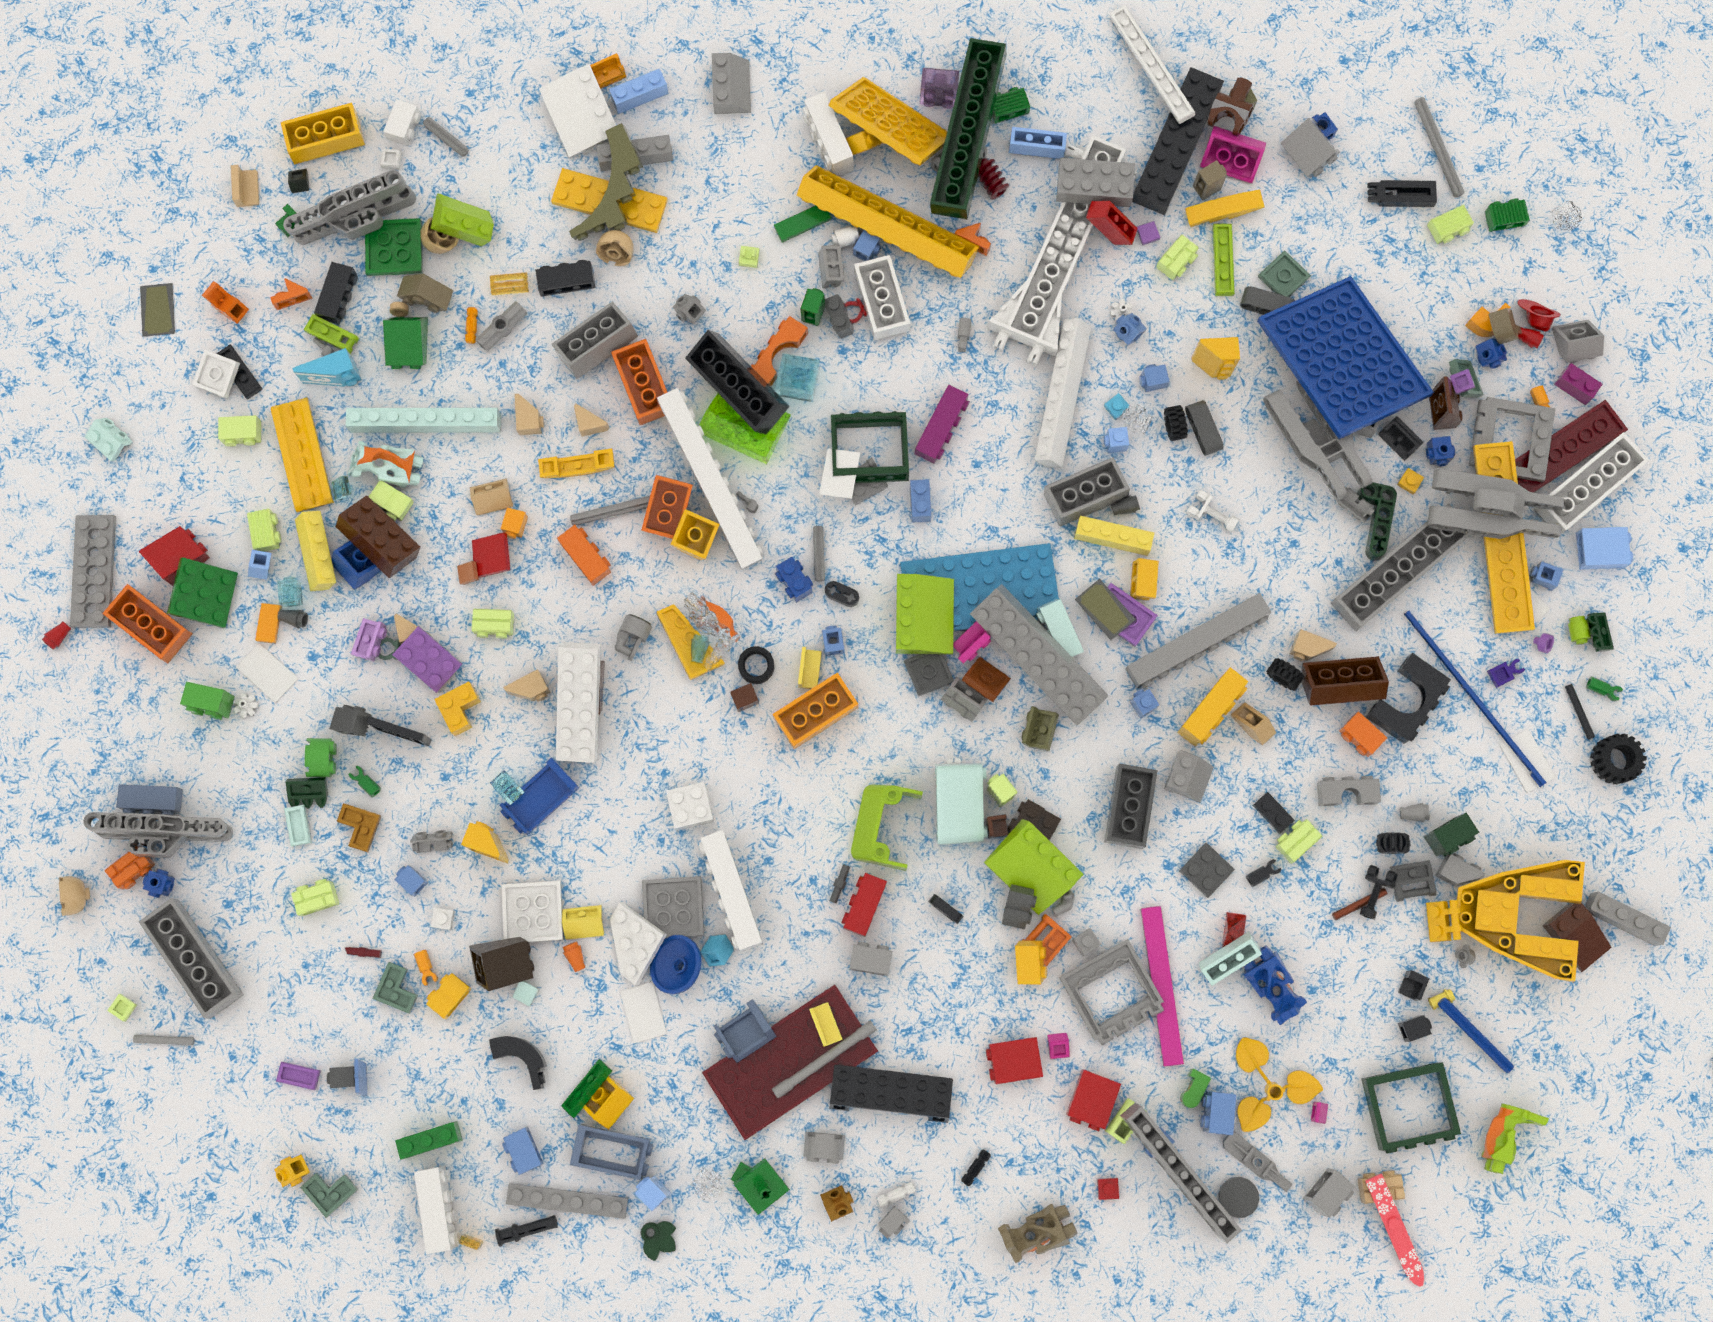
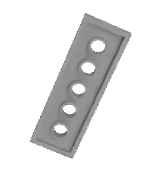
(83, 562)

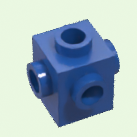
(1491, 353)
(1440, 451)
(164, 885)

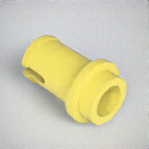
(1448, 994)

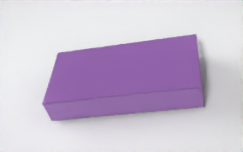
(298, 1075)

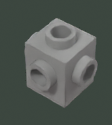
(688, 308)

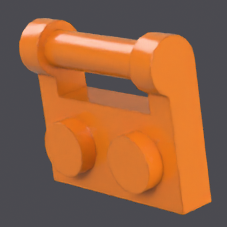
(1053, 941)

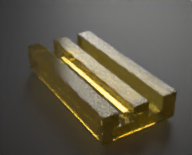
(511, 290)

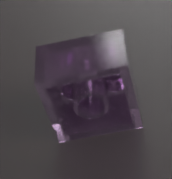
(938, 87)

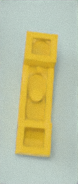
(576, 465)

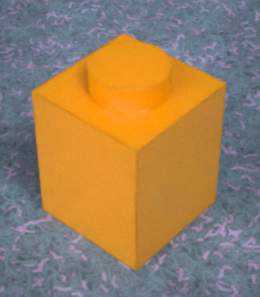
(514, 523)

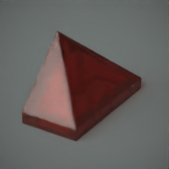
(1233, 927)

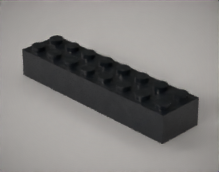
(1176, 144)

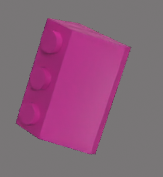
(1236, 153)

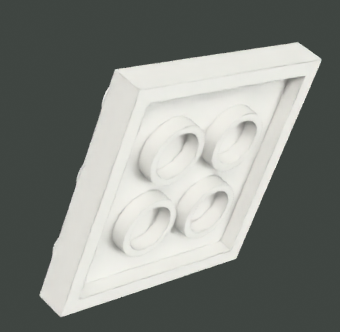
(532, 911)

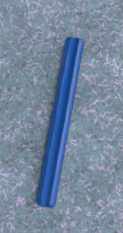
(1475, 1035)

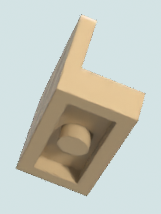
(244, 187)
(491, 497)

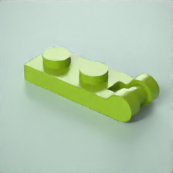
(330, 333)

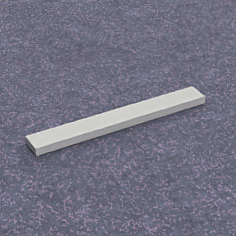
(1152, 64)

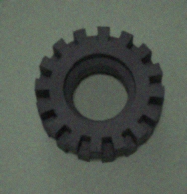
(1175, 423)
(1285, 674)

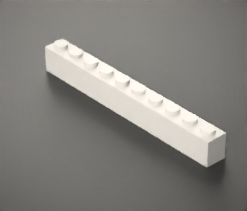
(709, 478)

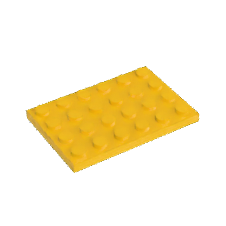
(890, 120)

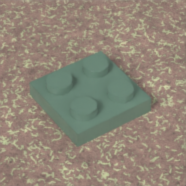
(1460, 365)

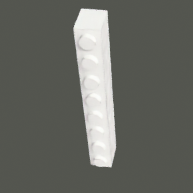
(1063, 393)

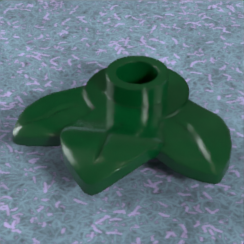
(660, 1240)

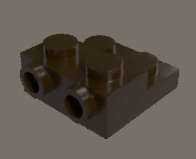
(1038, 816)

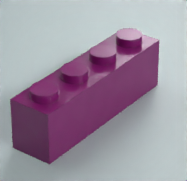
(941, 424)

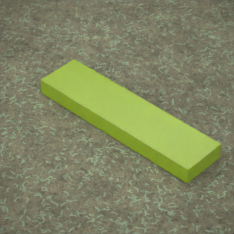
(1223, 260)

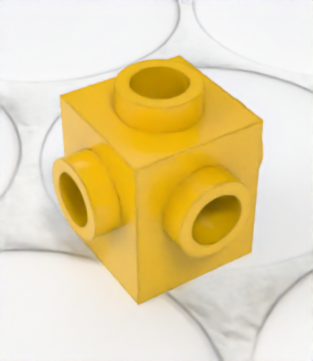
(291, 1171)

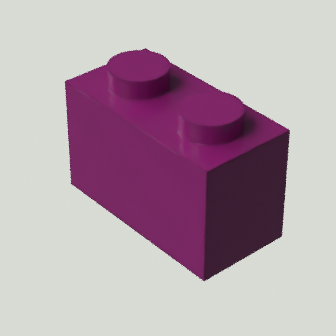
(1578, 384)

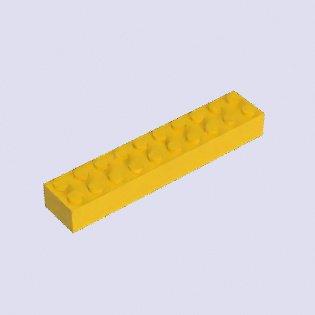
(887, 221)

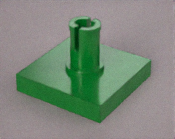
(761, 1186)

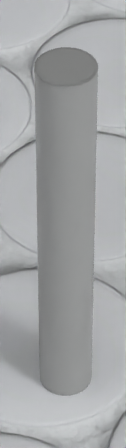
(163, 1040)

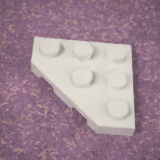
(635, 942)

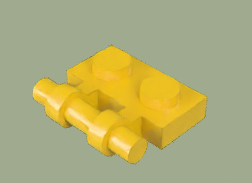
(1439, 922)

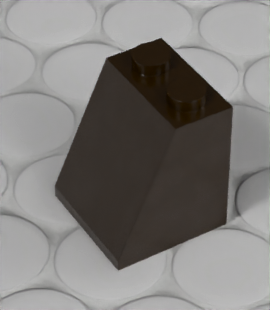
(501, 962)

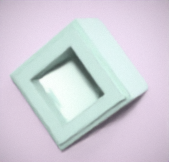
(525, 993)

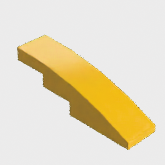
(1225, 207)

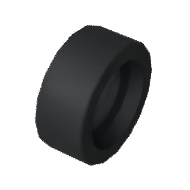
(756, 679)

